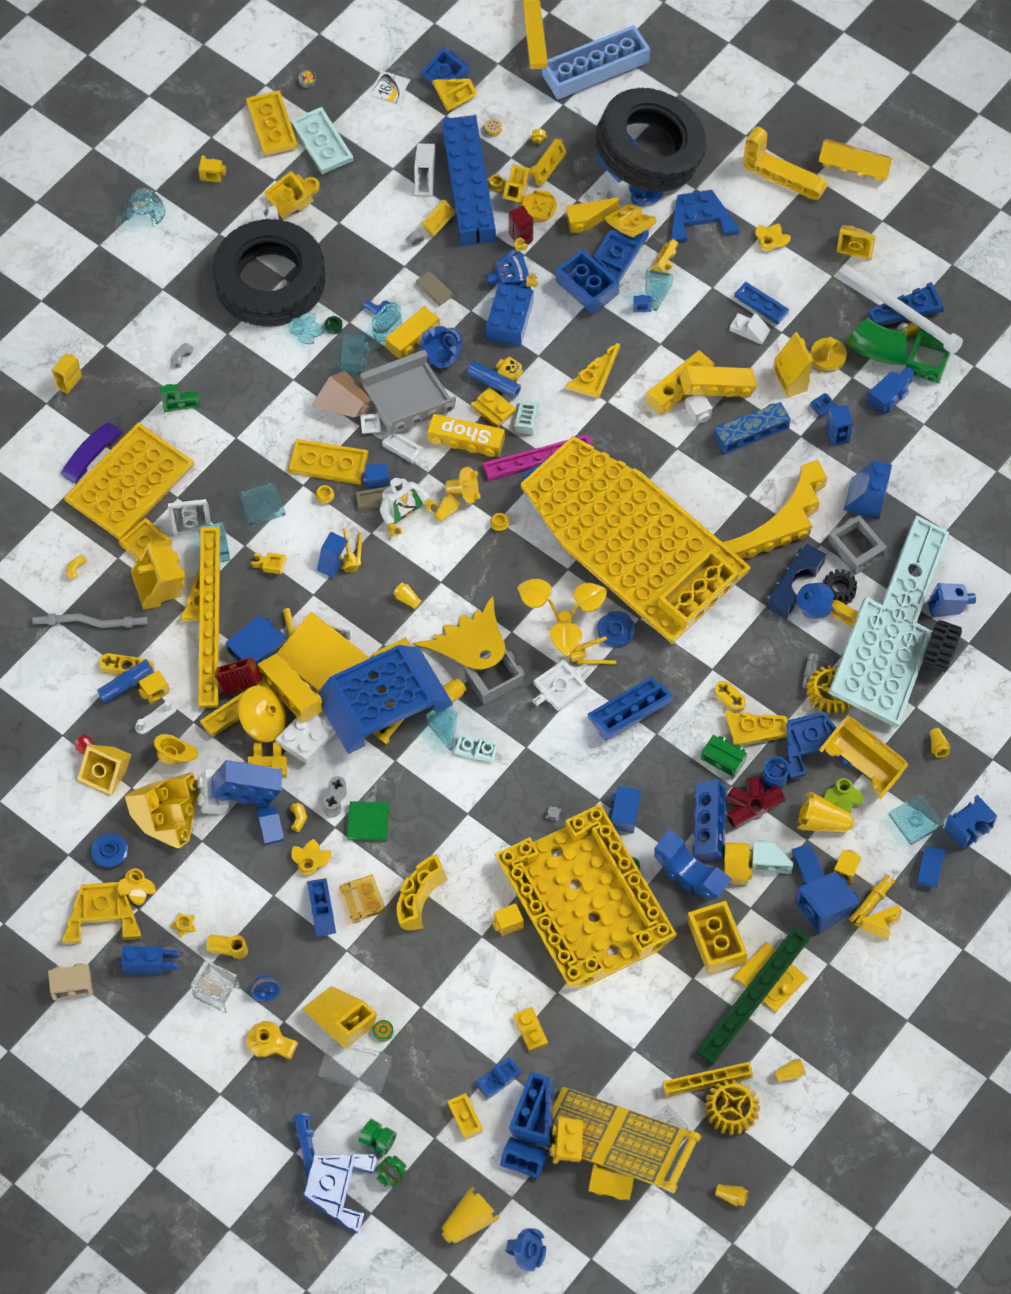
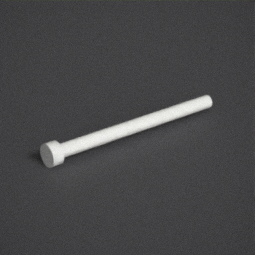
(951, 342)

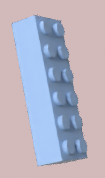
(596, 62)

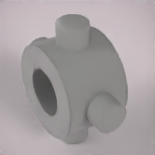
(553, 813)

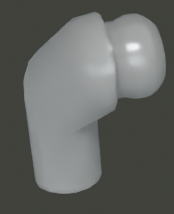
(180, 352)

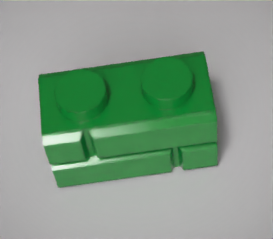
(724, 755)

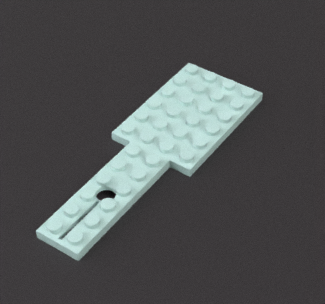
(886, 639)

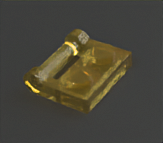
(369, 897)

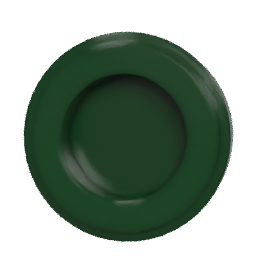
(333, 325)

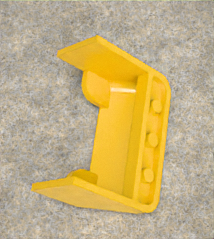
(866, 754)

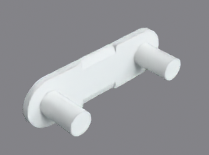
(156, 717)

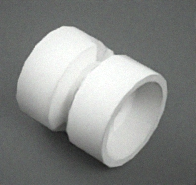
(269, 213)

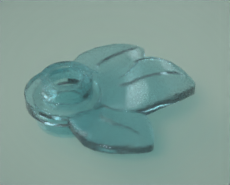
(308, 328)

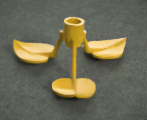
(563, 634)

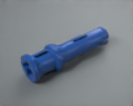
(305, 1135)

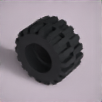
(942, 645)

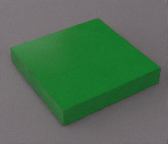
(368, 821)

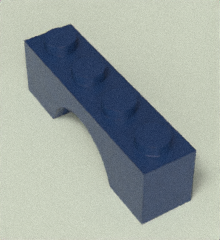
(807, 563)

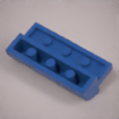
(630, 707)

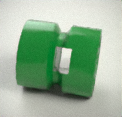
(378, 1137)

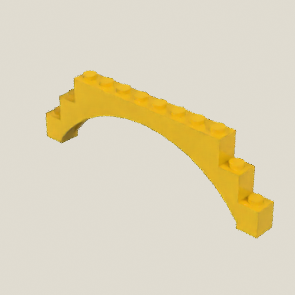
(790, 522)

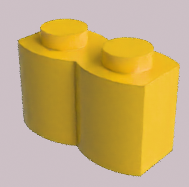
(67, 373)
(737, 862)

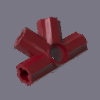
(753, 796)

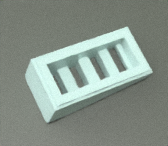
(527, 429)

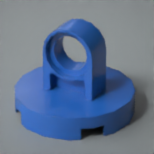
(527, 1249)

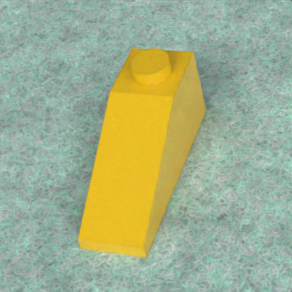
(587, 215)

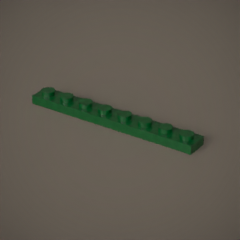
(753, 996)

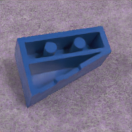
(534, 1111)

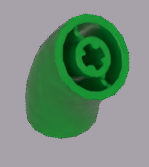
(879, 343)

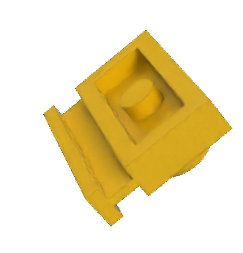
(493, 407)

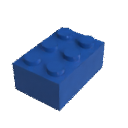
(587, 281)
(509, 314)
(246, 783)

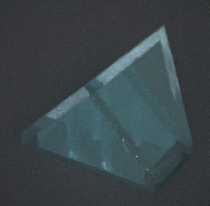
(657, 286)

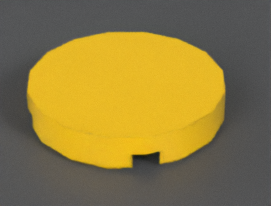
(540, 205)

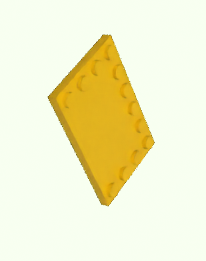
(129, 481)

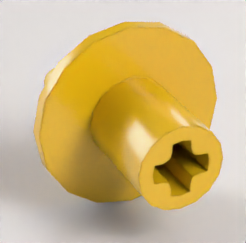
(465, 485)

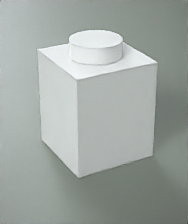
(698, 408)

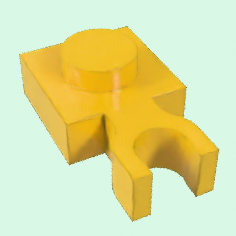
(271, 563)

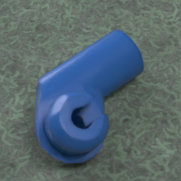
(370, 306)

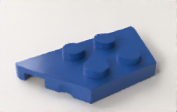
(619, 251)

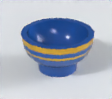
(265, 988)

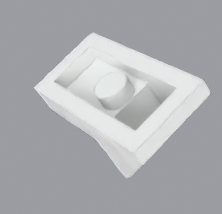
(751, 328)

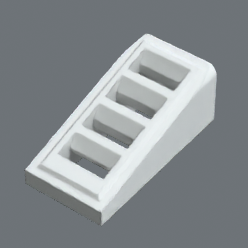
(341, 628)

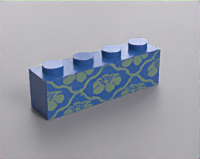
(752, 427)

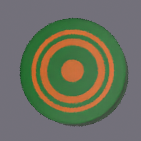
(383, 1030)

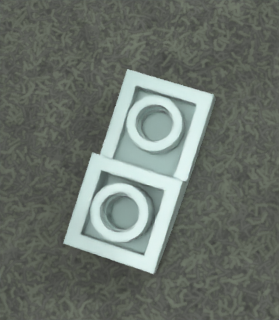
(476, 749)

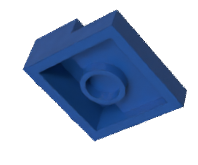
(446, 66)

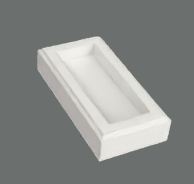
(402, 447)

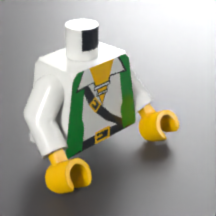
(400, 501)

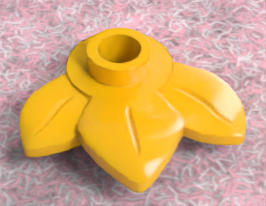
(771, 235)
(311, 856)
(136, 886)

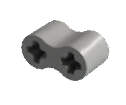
(336, 794)

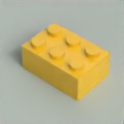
(717, 937)

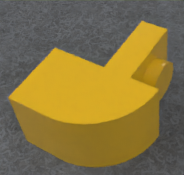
(517, 186)

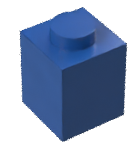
(376, 476)

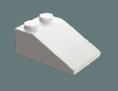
(189, 516)

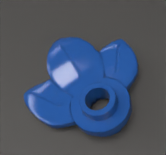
(645, 196)

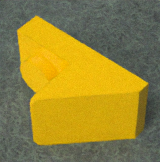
(878, 922)

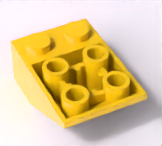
(793, 366)
(341, 1015)

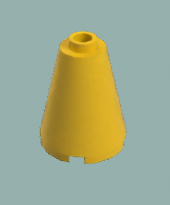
(824, 816)
(468, 1217)

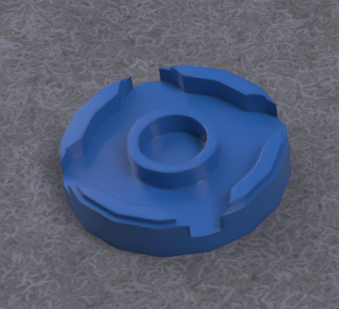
(617, 628)

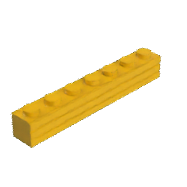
(707, 1079)

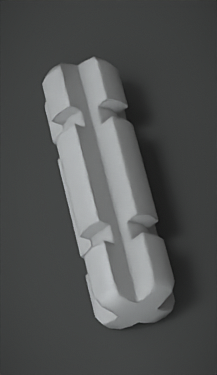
(810, 668)

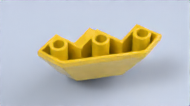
(165, 808)

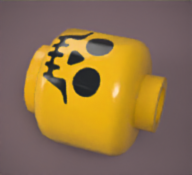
(509, 368)

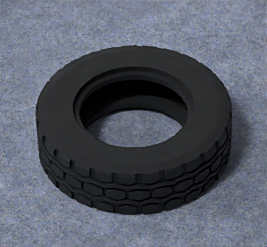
(635, 165)
(261, 239)

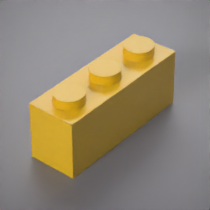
(408, 335)

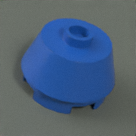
(815, 600)

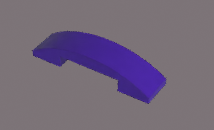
(89, 450)

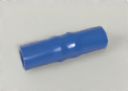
(493, 379)
(125, 681)

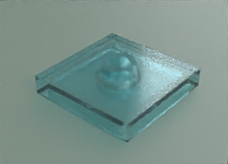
(262, 503)
(916, 819)

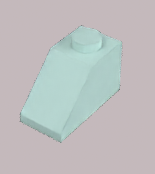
(770, 858)

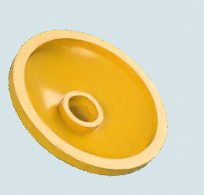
(262, 713)

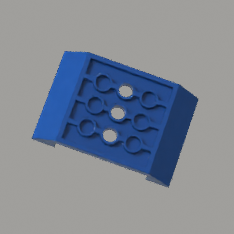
(359, 710)

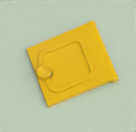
(789, 982)

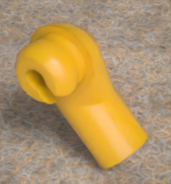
(73, 565)
(300, 814)

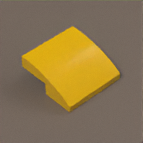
(630, 220)

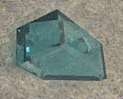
(444, 725)

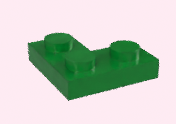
(174, 401)

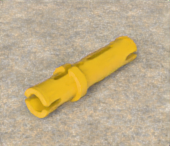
(877, 894)

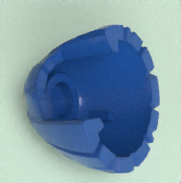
(441, 345)

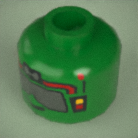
(391, 1171)

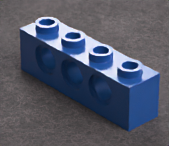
(710, 807)

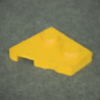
(454, 91)

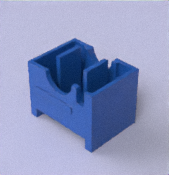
(969, 821)

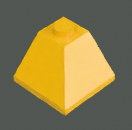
(855, 242)
(103, 767)

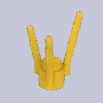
(350, 561)
(579, 653)

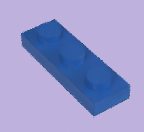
(761, 303)

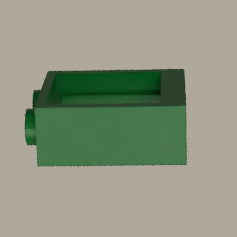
(924, 371)

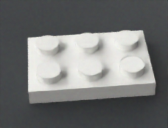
(306, 738)

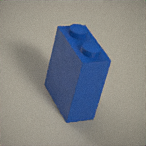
(256, 640)

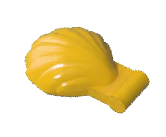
(266, 1040)

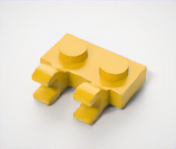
(275, 761)

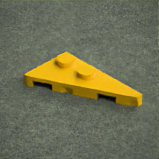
(593, 378)

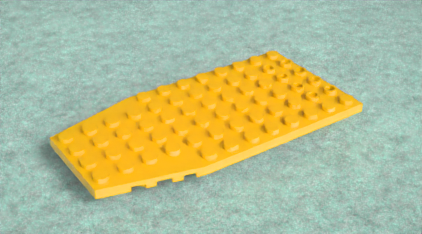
(633, 537)

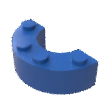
(688, 871)

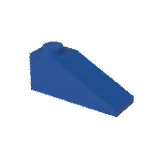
(321, 907)

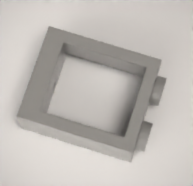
(865, 560)
(488, 695)

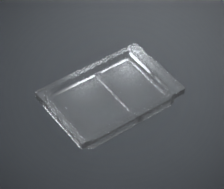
(355, 1067)

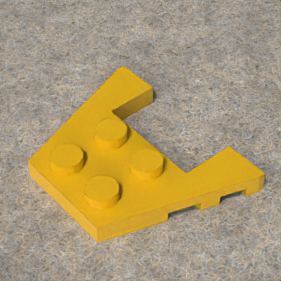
(100, 904)

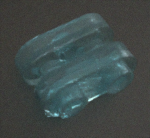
(386, 321)

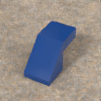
(329, 555)

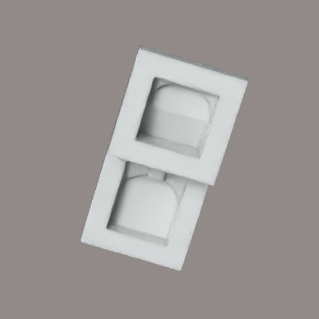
(370, 421)

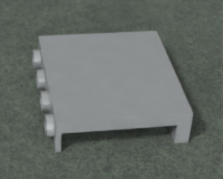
(406, 392)

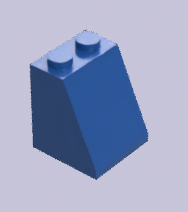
(868, 490)
(826, 901)

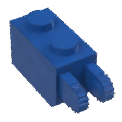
(890, 390)
(147, 960)

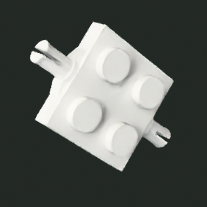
(560, 685)

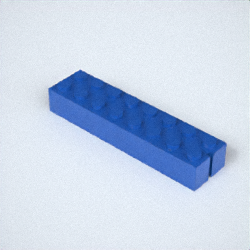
(468, 179)

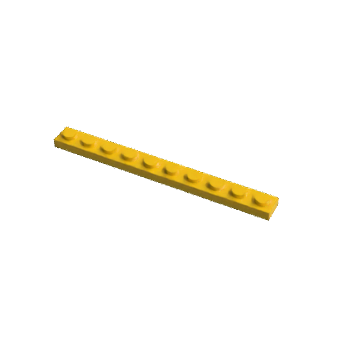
(209, 617)

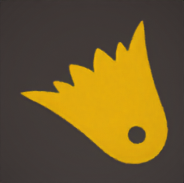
(471, 639)

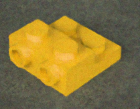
(289, 194)

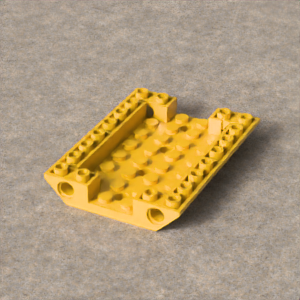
(608, 888)

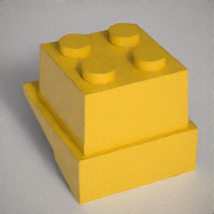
(157, 576)

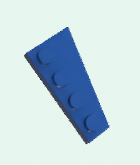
(923, 301)

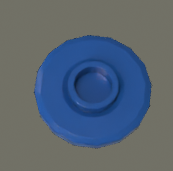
(109, 850)

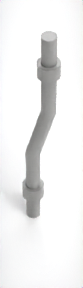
(53, 619)

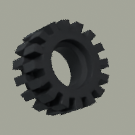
(849, 582)

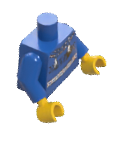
(513, 270)

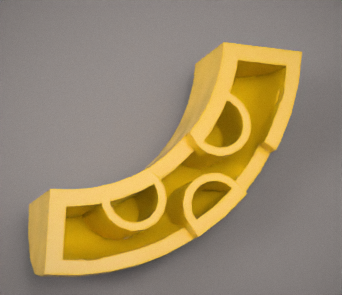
(415, 891)

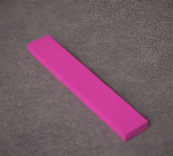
(522, 461)

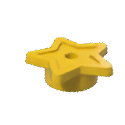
(496, 179)
(188, 920)

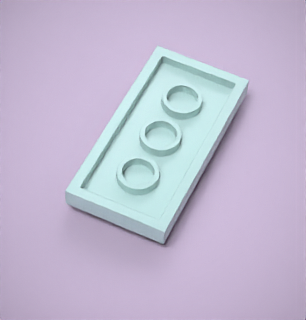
(322, 140)

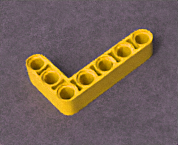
(778, 170)

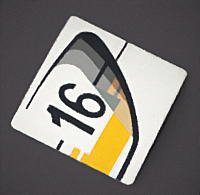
(389, 87)

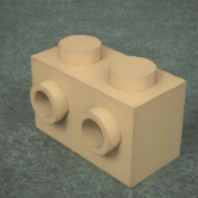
(70, 981)

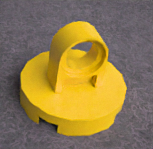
(828, 354)

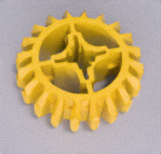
(819, 694)
(744, 1097)

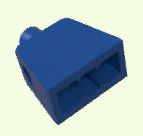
(949, 599)

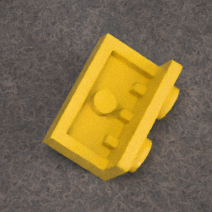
(567, 1140)

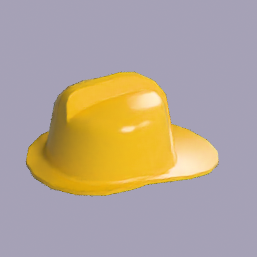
(173, 750)

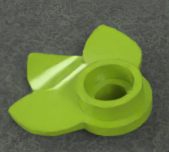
(842, 798)

